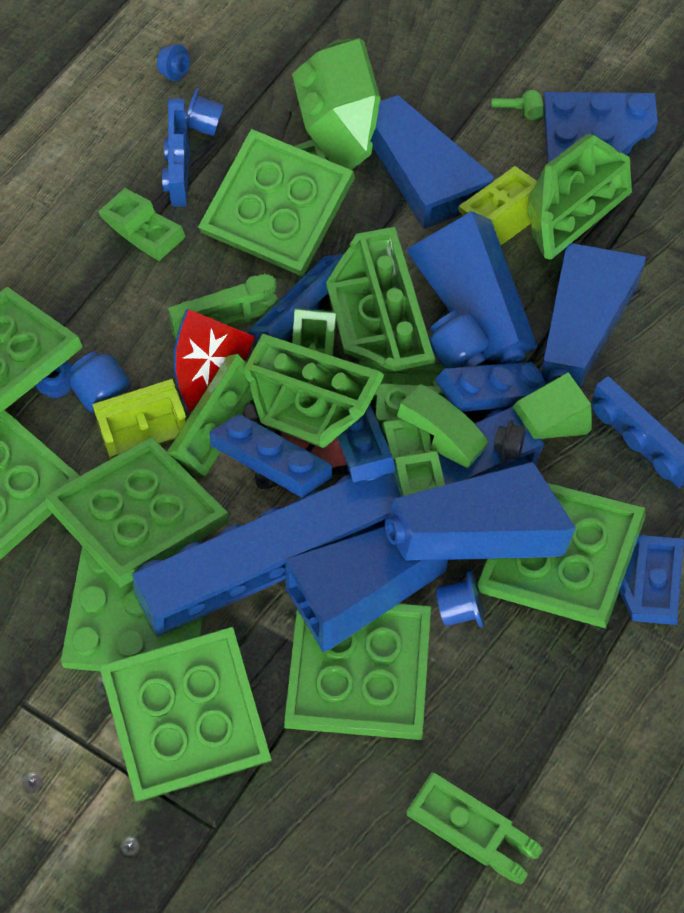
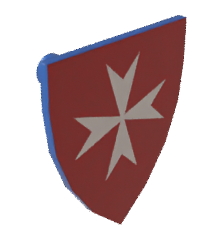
(201, 351)

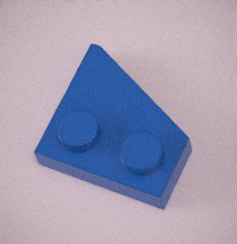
(177, 154)
(654, 580)

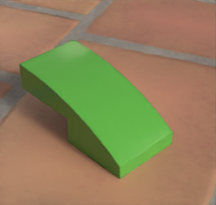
(140, 225)
(453, 431)
(414, 461)

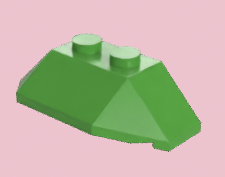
(339, 100)
(577, 192)
(378, 304)
(308, 390)

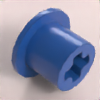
(204, 114)
(460, 602)

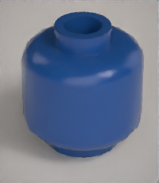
(458, 341)
(98, 379)

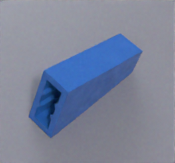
(425, 163)
(473, 278)
(587, 306)
(482, 518)
(353, 584)

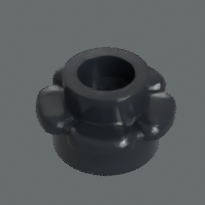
(510, 441)

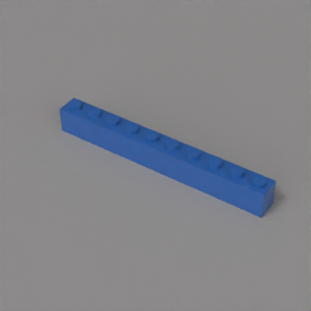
(255, 554)

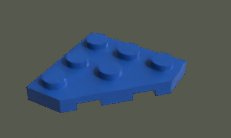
(612, 117)

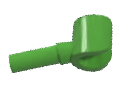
(530, 102)

